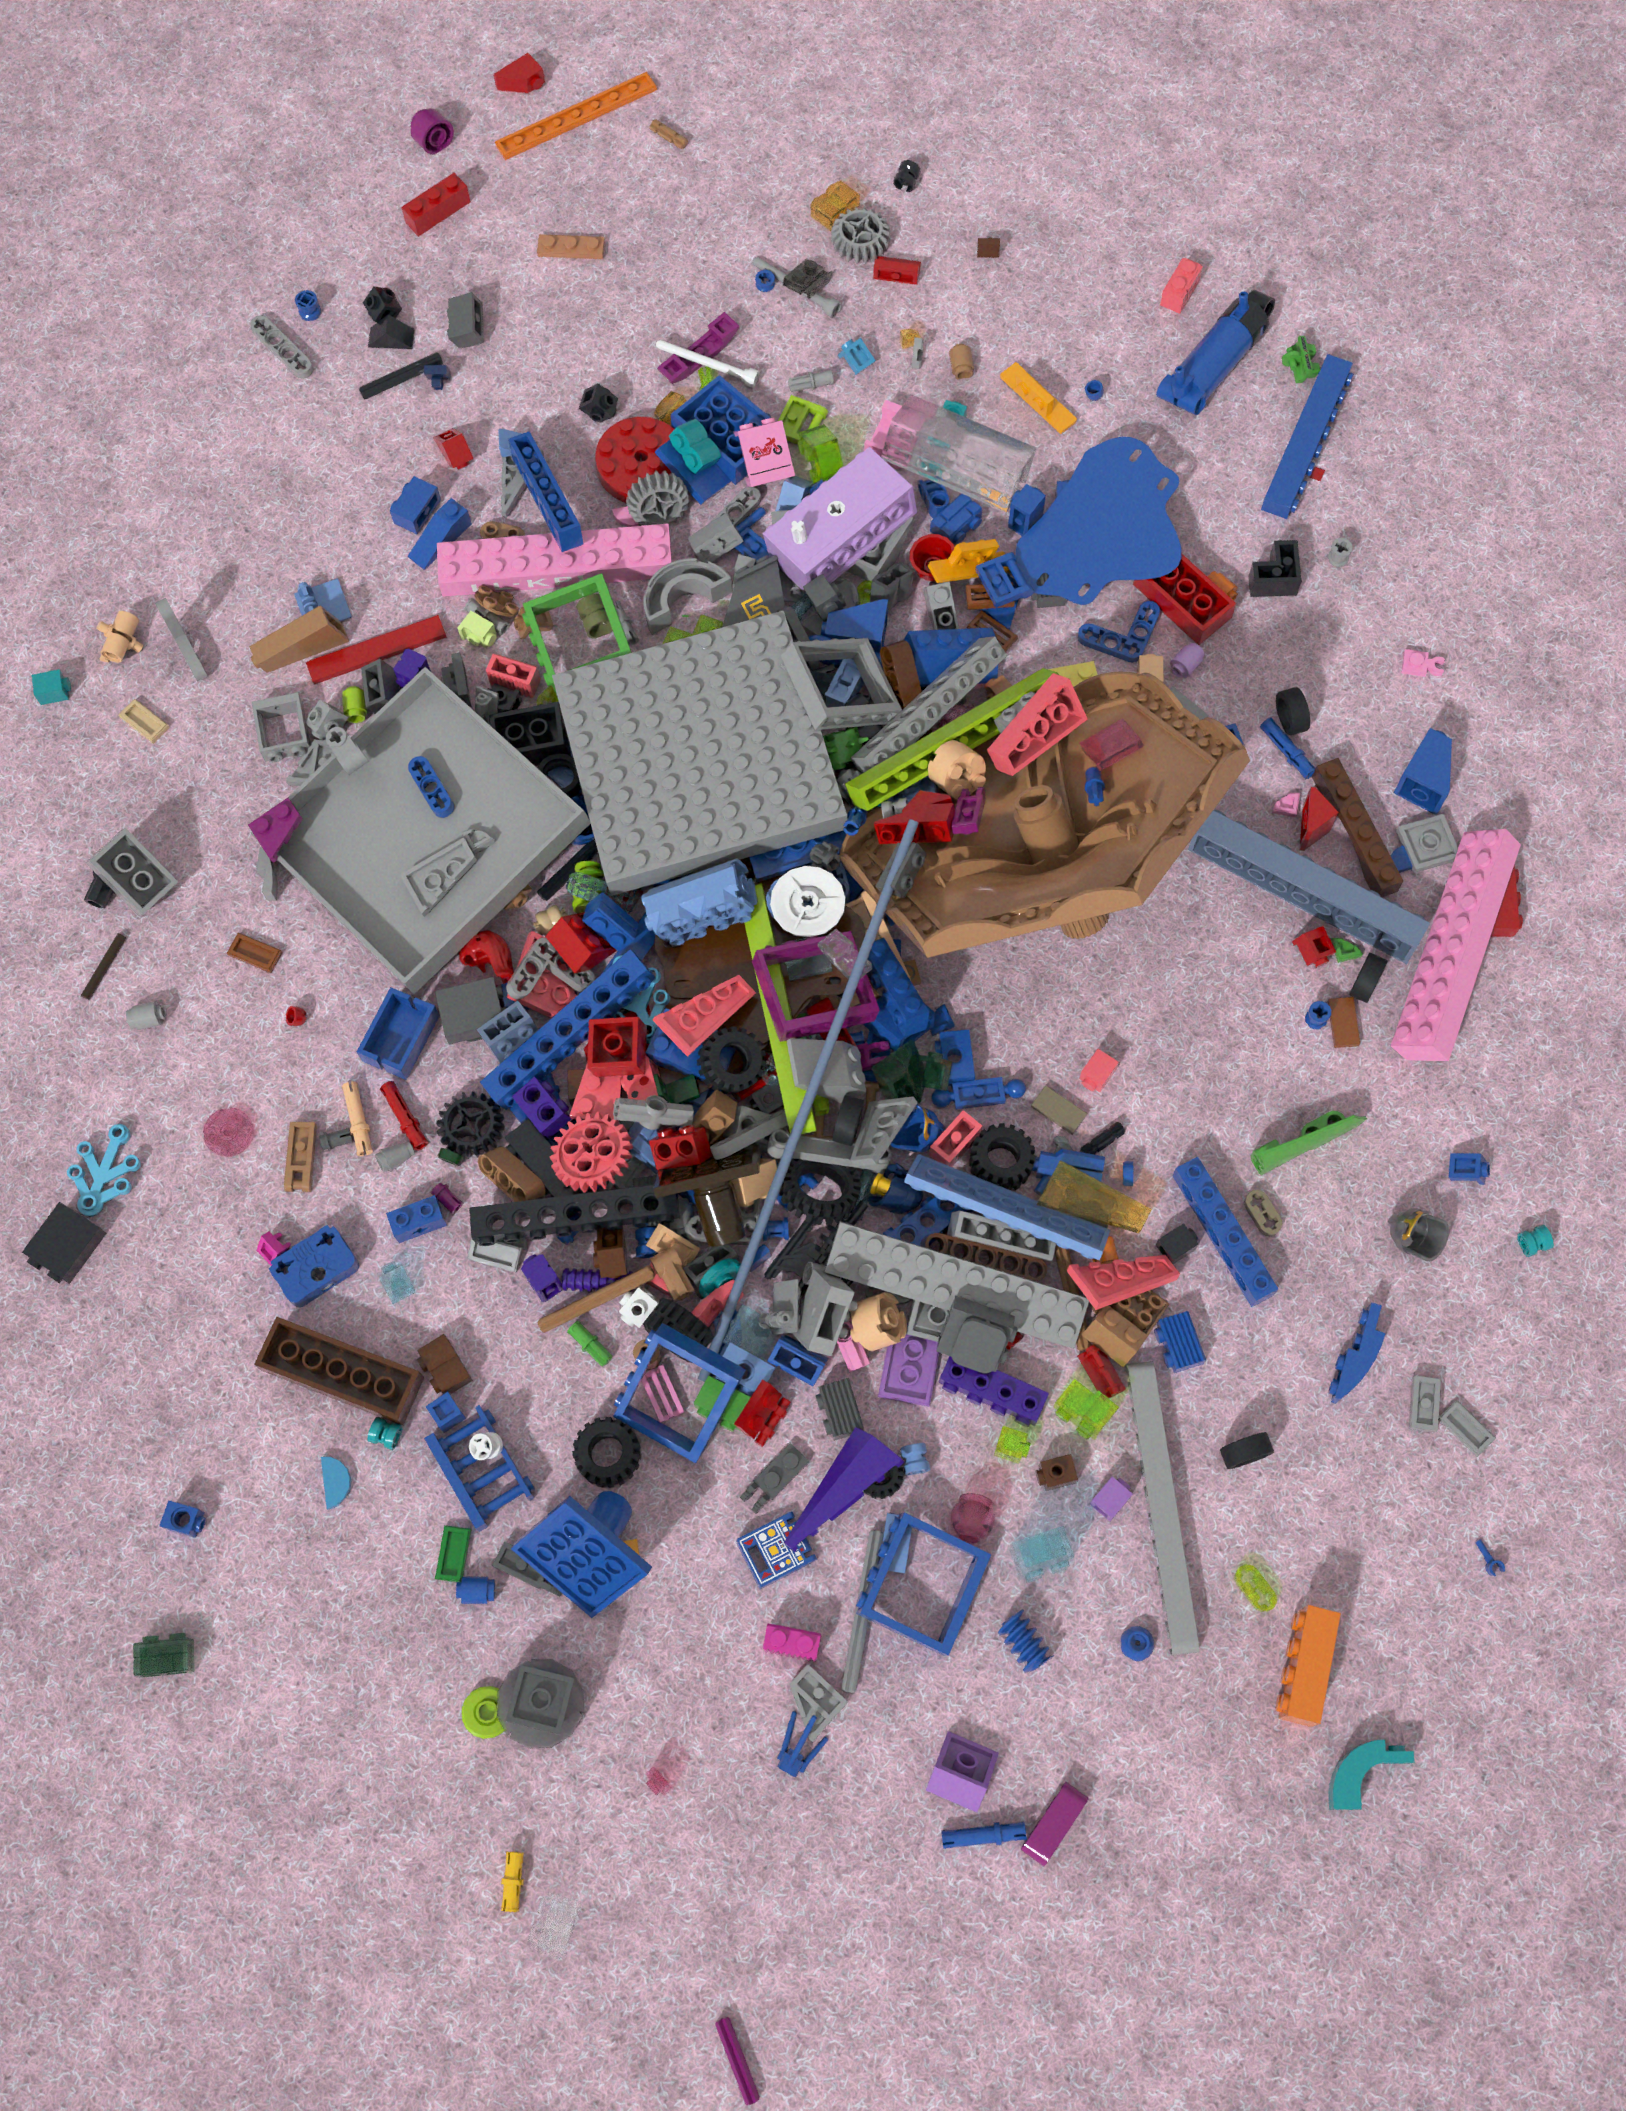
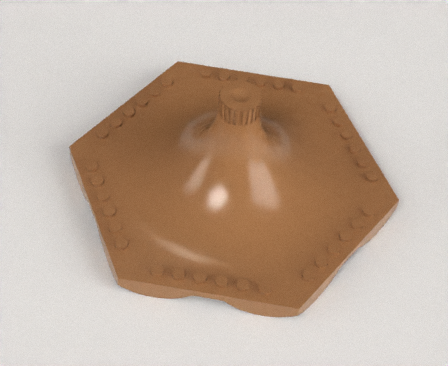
(1045, 849)

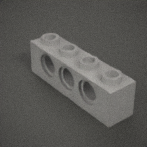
(999, 1235)

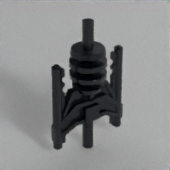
(795, 1258)

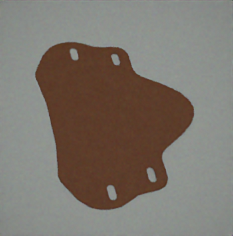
(728, 954)

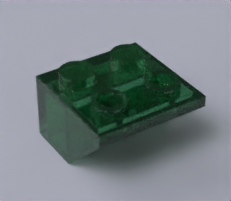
(901, 1073)

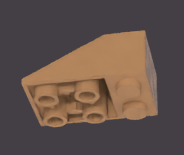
(1125, 1325)

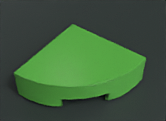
(1345, 950)

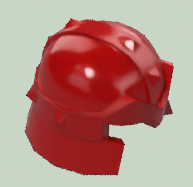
(927, 549)

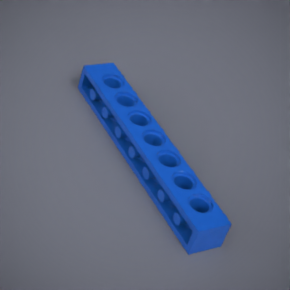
(571, 1016)

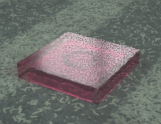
(1111, 744)

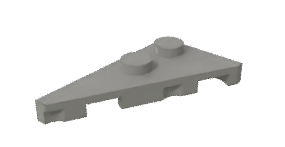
(512, 485)

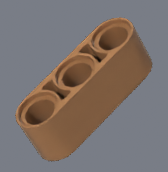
(511, 1175)

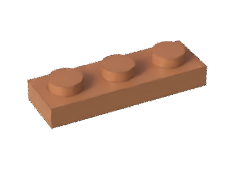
(570, 246)

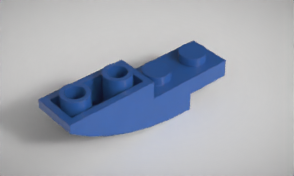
(1356, 1363)

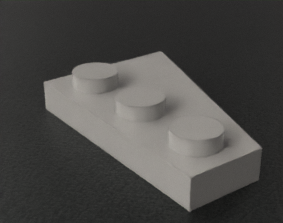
(438, 874)

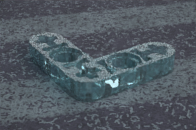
(596, 884)

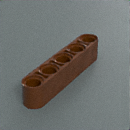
(901, 673)
(996, 1255)

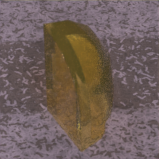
(668, 405)

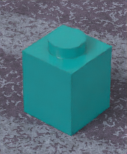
(50, 687)

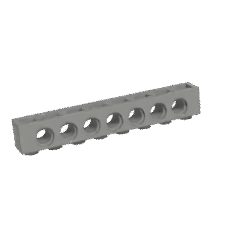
(931, 703)

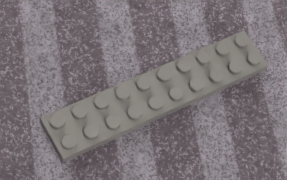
(938, 1277)

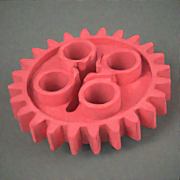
(591, 1152)

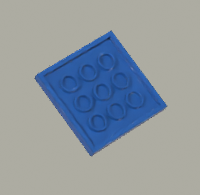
(583, 1551)

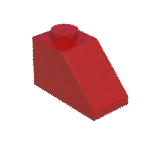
(520, 76)
(454, 448)

